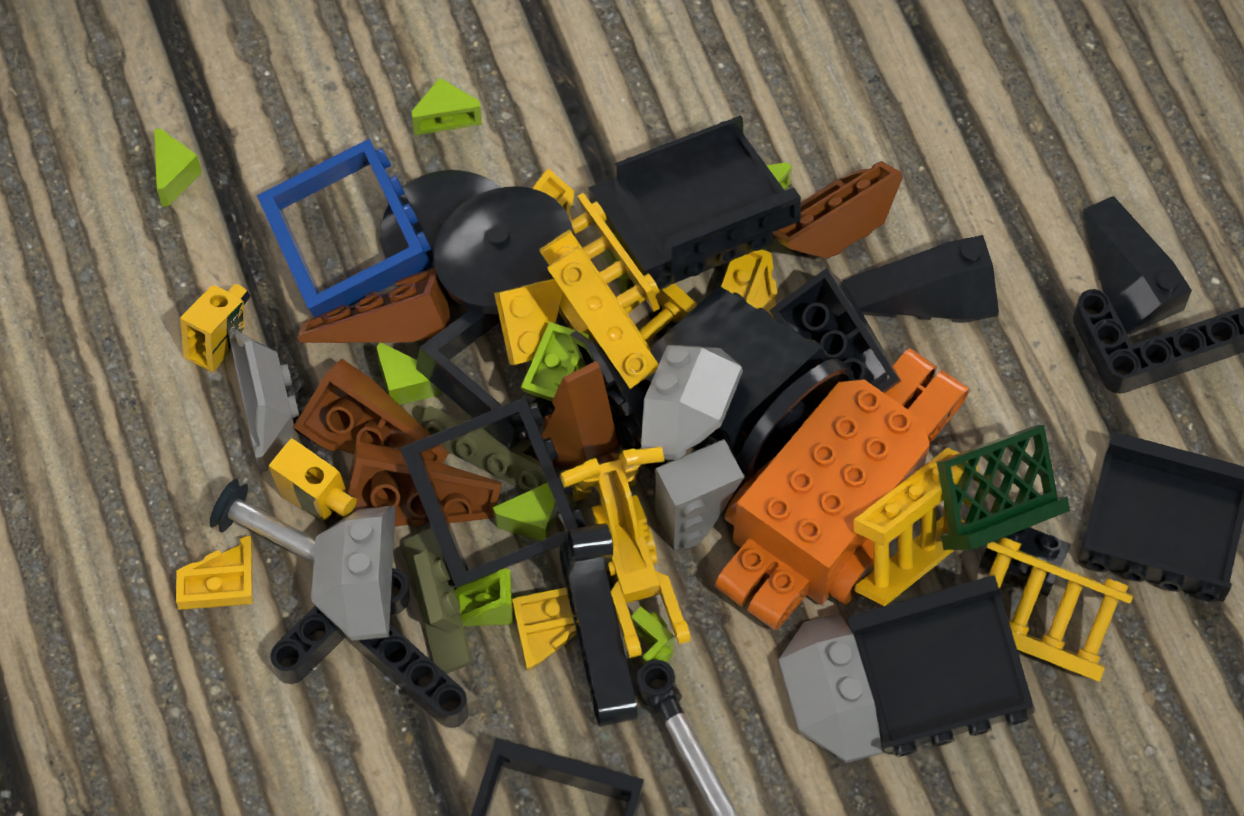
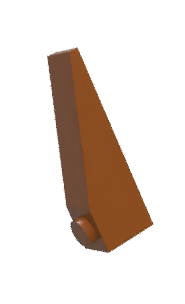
(405, 314)
(355, 409)
(582, 420)
(383, 479)

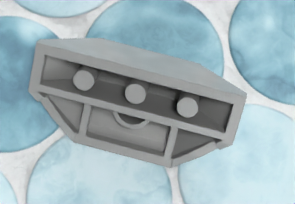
(264, 396)
(688, 398)
(356, 572)
(831, 689)

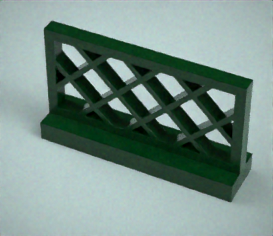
(1005, 515)

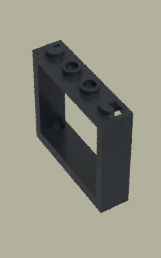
(436, 367)
(436, 514)
(557, 769)

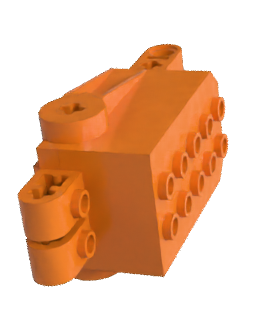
(803, 503)

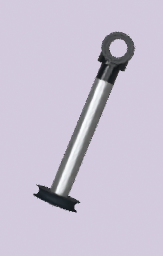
(232, 507)
(667, 704)

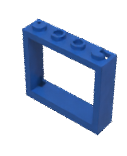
(377, 276)

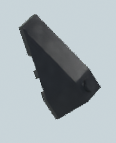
(1133, 267)
(939, 282)
(832, 318)
(624, 402)

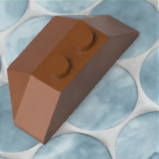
(843, 212)

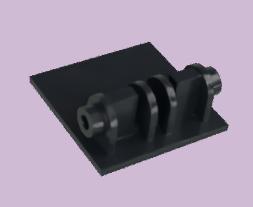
(1036, 544)

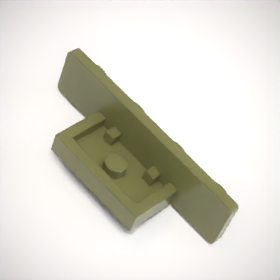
(488, 452)
(437, 602)

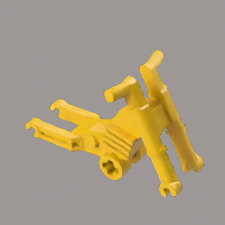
(631, 538)

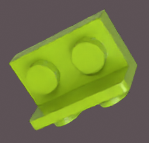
(553, 361)

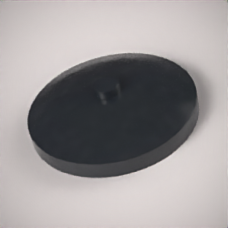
(433, 201)
(496, 244)
(789, 413)

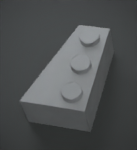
(695, 492)

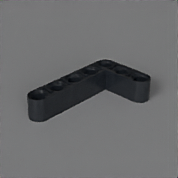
(1163, 347)
(584, 564)
(377, 651)

